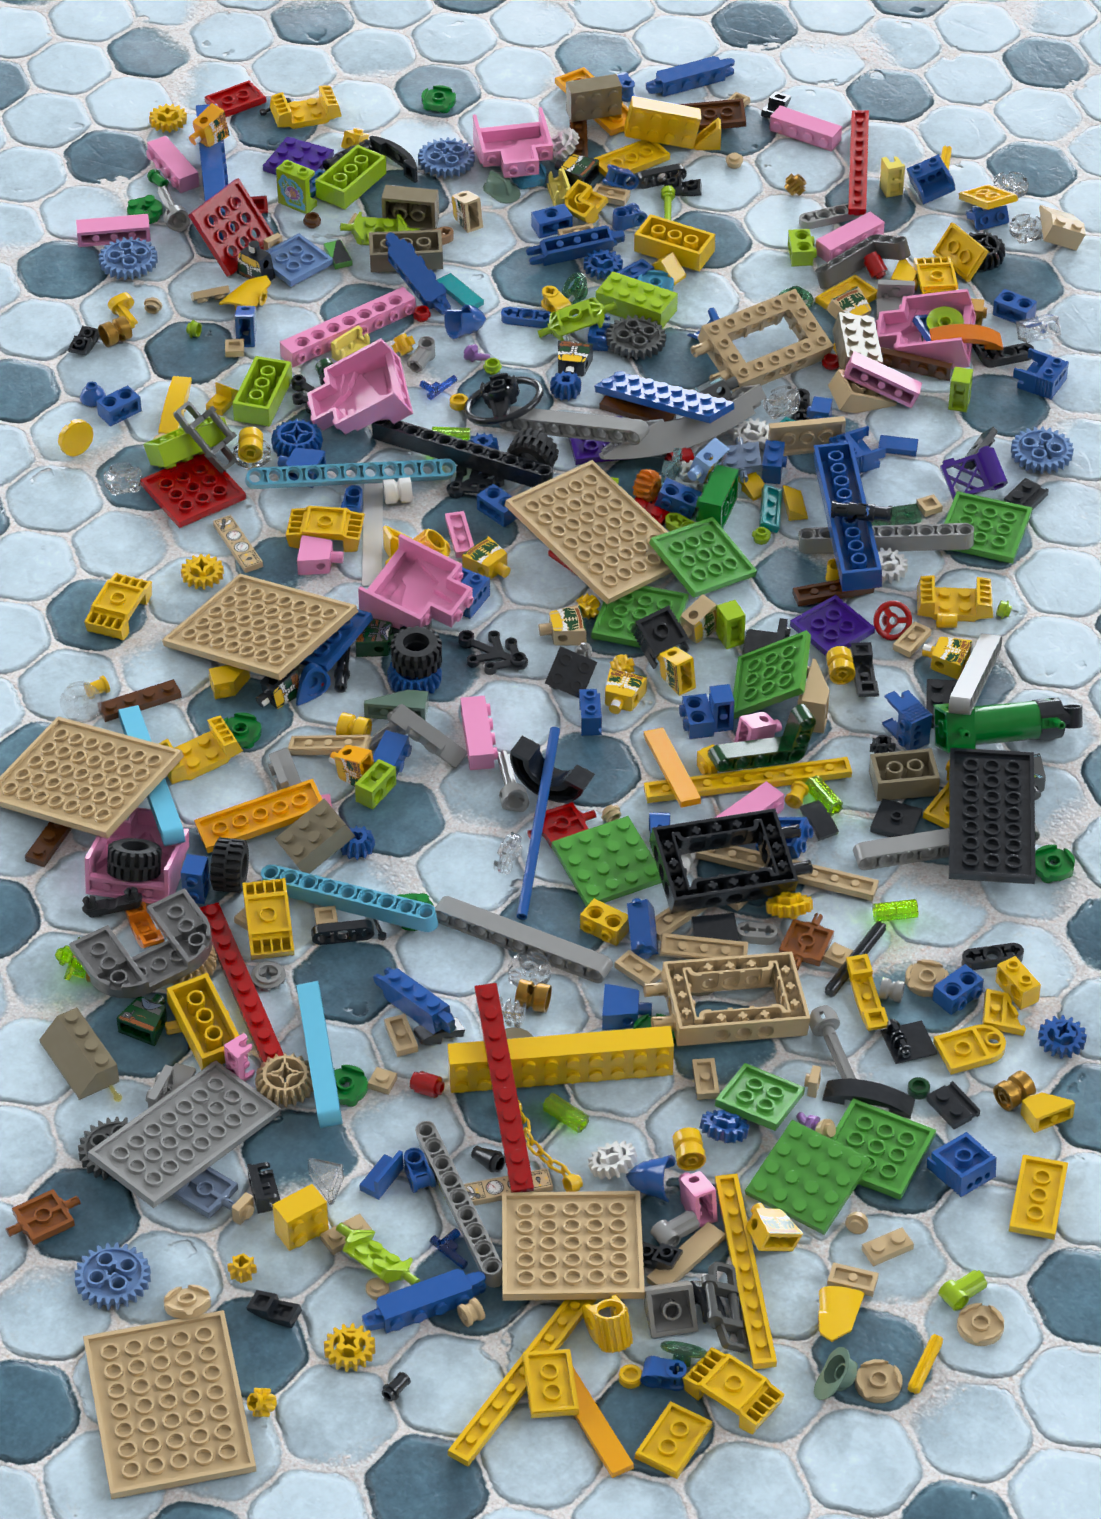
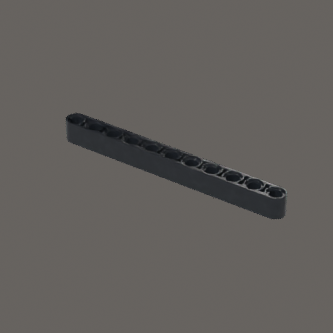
(462, 452)

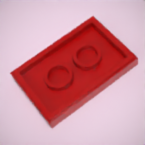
(237, 98)

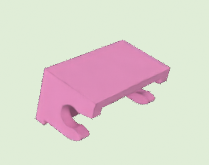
(237, 1057)

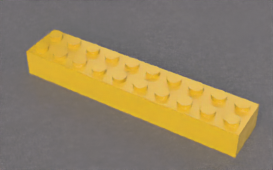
(567, 1058)

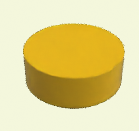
(458, 401)
(630, 1376)

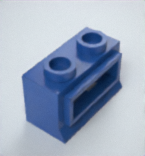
(590, 712)

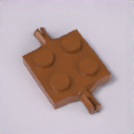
(807, 941)
(43, 1216)

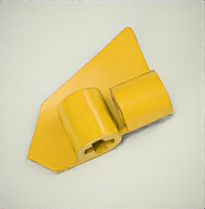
(250, 293)
(838, 1310)

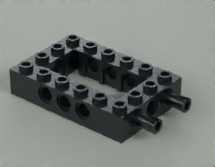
(722, 832)

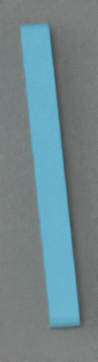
(341, 477)
(160, 798)

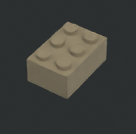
(593, 98)
(416, 206)
(904, 774)
(315, 837)

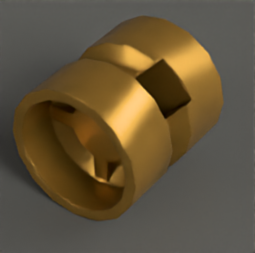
(116, 331)
(534, 995)
(1012, 1092)

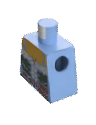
(702, 465)

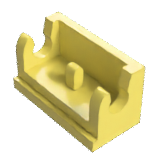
(892, 177)
(558, 187)
(349, 343)

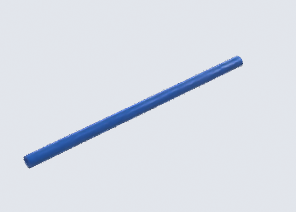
(538, 823)

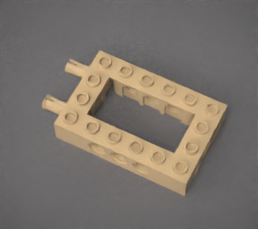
(718, 335)
(774, 970)

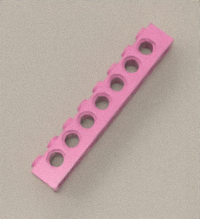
(369, 316)

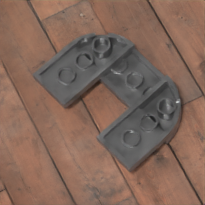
(125, 976)

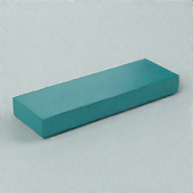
(460, 292)
(770, 508)

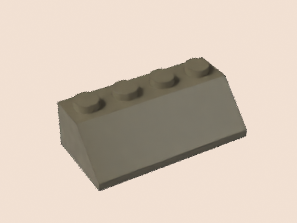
(79, 1054)

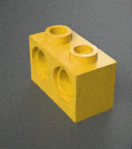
(604, 922)
(1018, 982)

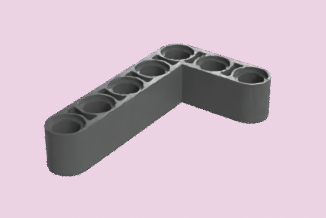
(852, 260)

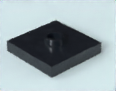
(895, 819)

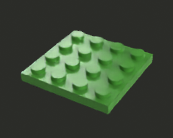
(996, 525)
(703, 557)
(619, 616)
(771, 674)
(607, 861)
(889, 1141)
(808, 1177)

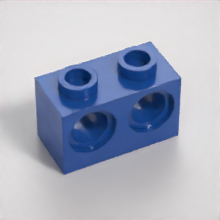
(1014, 306)
(119, 405)
(677, 498)
(492, 502)
(697, 716)
(196, 877)
(958, 989)

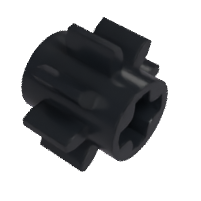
(882, 744)

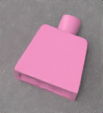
(317, 556)
(756, 727)
(696, 1189)

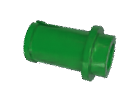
(159, 180)

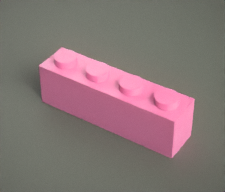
(805, 128)
(172, 164)
(106, 229)
(848, 235)
(882, 379)
(477, 732)
(760, 799)

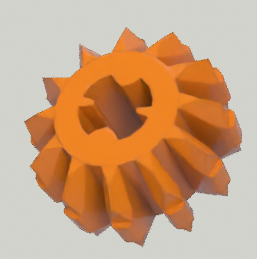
(647, 485)

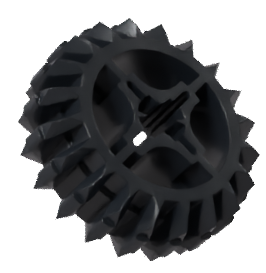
(994, 246)

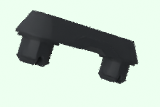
(129, 901)

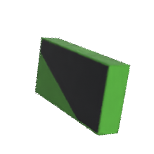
(339, 254)

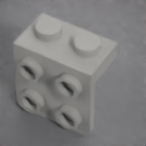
(891, 294)

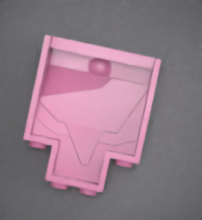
(514, 146)
(899, 333)
(361, 390)
(416, 588)
(142, 826)

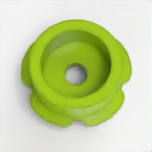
(194, 329)
(492, 366)
(761, 535)
(1003, 609)

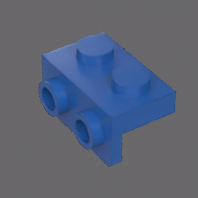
(988, 218)

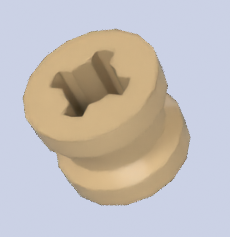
(471, 1312)

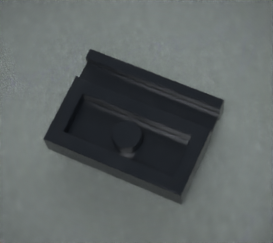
(1027, 494)
(953, 1105)

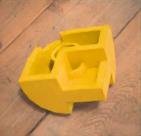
(584, 202)

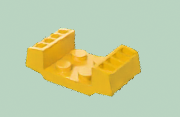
(305, 112)
(935, 274)
(325, 523)
(965, 602)
(116, 605)
(204, 751)
(268, 919)
(734, 1387)

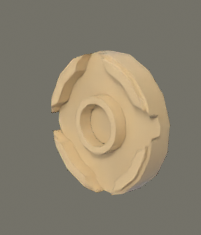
(923, 976)
(187, 1302)
(980, 1324)
(878, 1381)

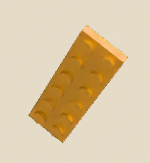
(611, 124)
(259, 815)

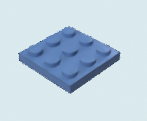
(298, 259)

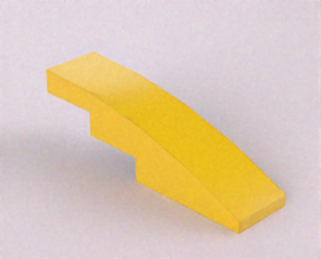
(176, 397)

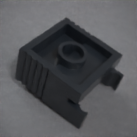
(659, 633)

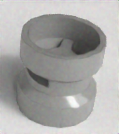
(893, 990)

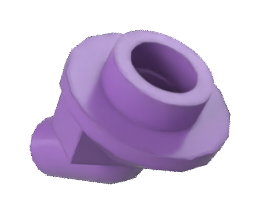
(471, 353)
(810, 1121)

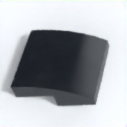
(715, 926)

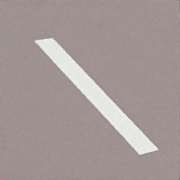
(372, 532)

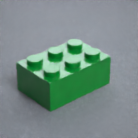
(718, 495)

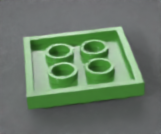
(759, 1096)

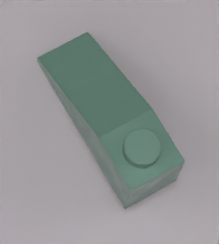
(413, 699)

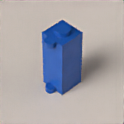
(642, 928)

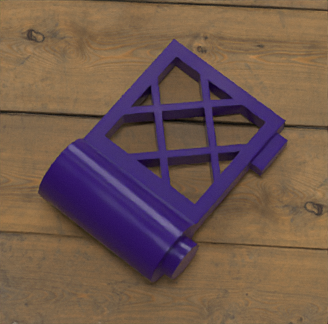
(987, 465)

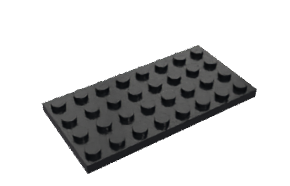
(992, 816)

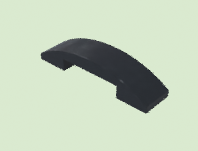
(397, 154)
(864, 677)
(869, 1092)

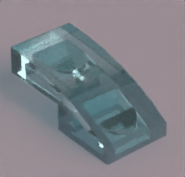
(671, 468)

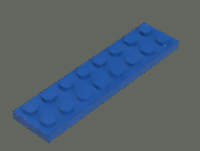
(664, 397)

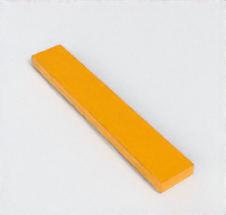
(672, 767)
(600, 1433)

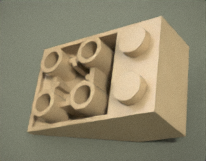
(816, 696)

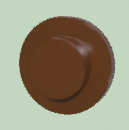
(312, 220)

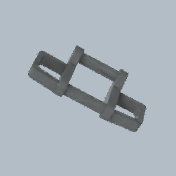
(209, 453)
(715, 1318)

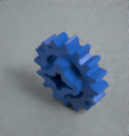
(602, 263)
(1062, 1036)
(724, 1126)

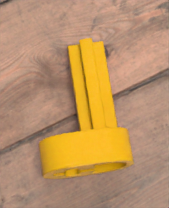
(120, 306)

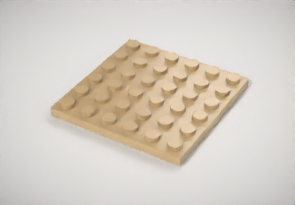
(572, 1245)

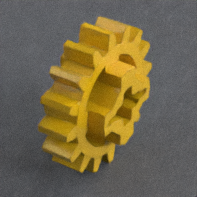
(168, 118)
(202, 571)
(789, 905)
(349, 1347)

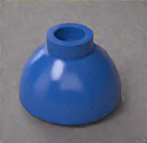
(91, 393)

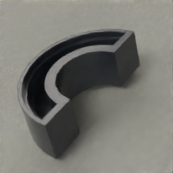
(528, 766)

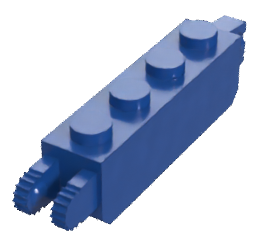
(690, 76)
(574, 245)
(416, 274)
(415, 1001)
(424, 1300)

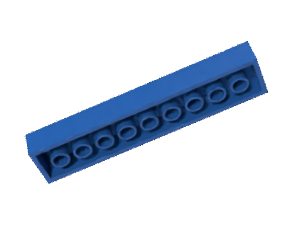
(213, 168)
(851, 539)

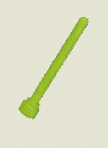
(667, 195)

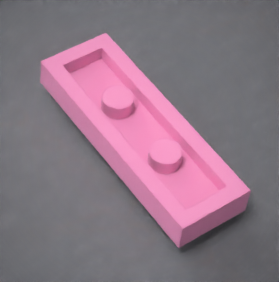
(459, 532)

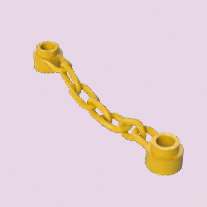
(571, 1182)

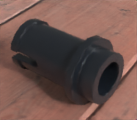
(392, 1390)

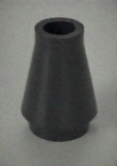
(490, 1159)

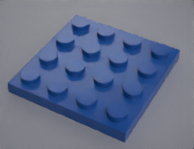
(336, 645)

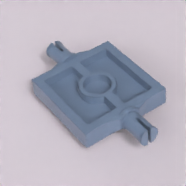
(744, 457)
(208, 1192)

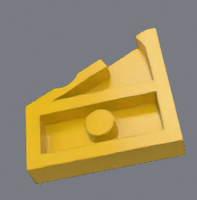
(1001, 1013)

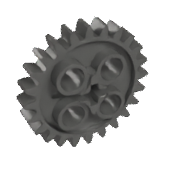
(635, 337)
(95, 1137)

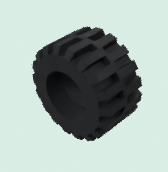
(534, 446)
(416, 652)
(134, 860)
(229, 865)

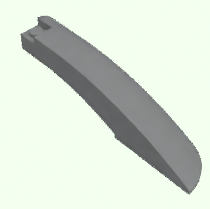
(686, 431)

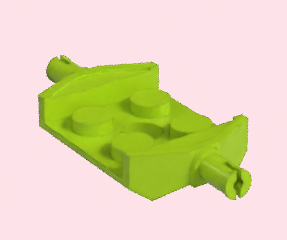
(364, 225)
(588, 311)
(374, 1257)

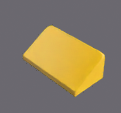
(794, 503)

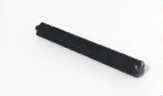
(863, 948)

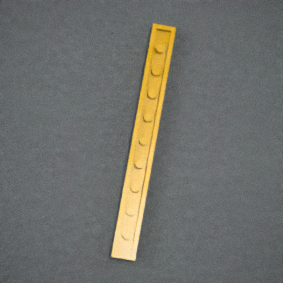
(752, 778)
(747, 1276)
(514, 1384)

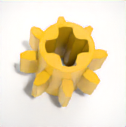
(403, 344)
(588, 605)
(622, 663)
(242, 1268)
(261, 1402)

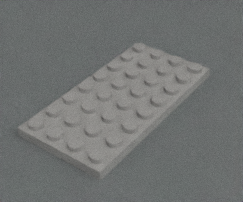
(184, 1133)

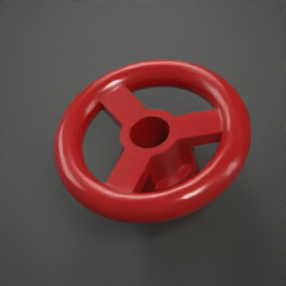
(888, 614)

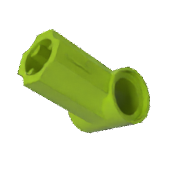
(958, 1292)

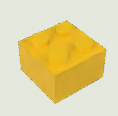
(300, 1217)

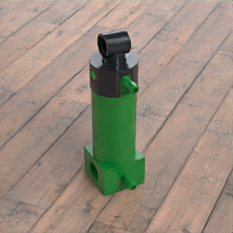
(1005, 723)

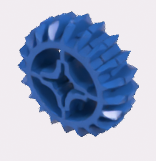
(296, 435)
(400, 683)

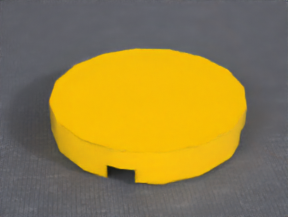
(75, 437)

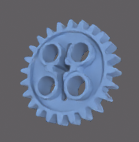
(446, 157)
(128, 258)
(1042, 450)
(112, 1276)

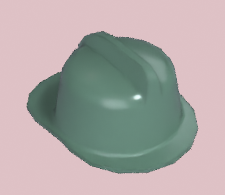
(501, 188)
(836, 1375)

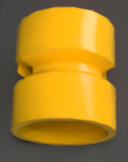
(250, 444)
(840, 665)
(349, 725)
(689, 1149)

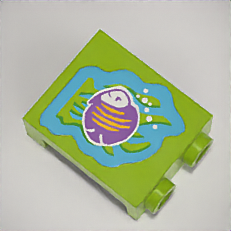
(294, 186)

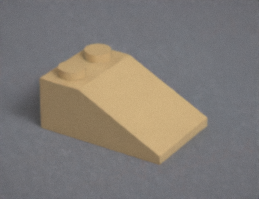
(1061, 228)
(854, 397)

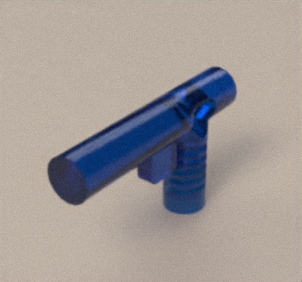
(437, 388)
(449, 1247)

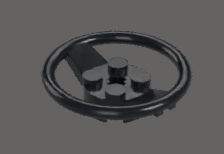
(499, 395)

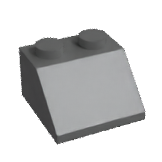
(670, 1309)

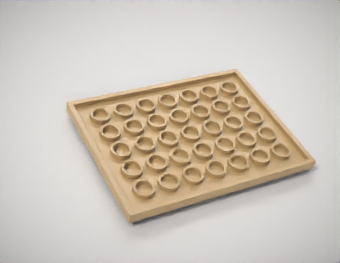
(594, 530)
(260, 626)
(85, 776)
(168, 1404)

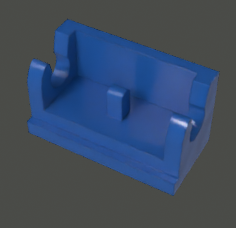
(597, 336)

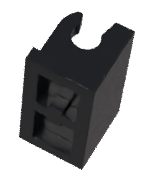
(263, 1186)

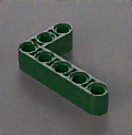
(768, 751)

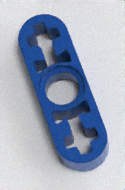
(539, 317)

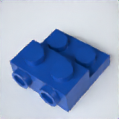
(796, 845)

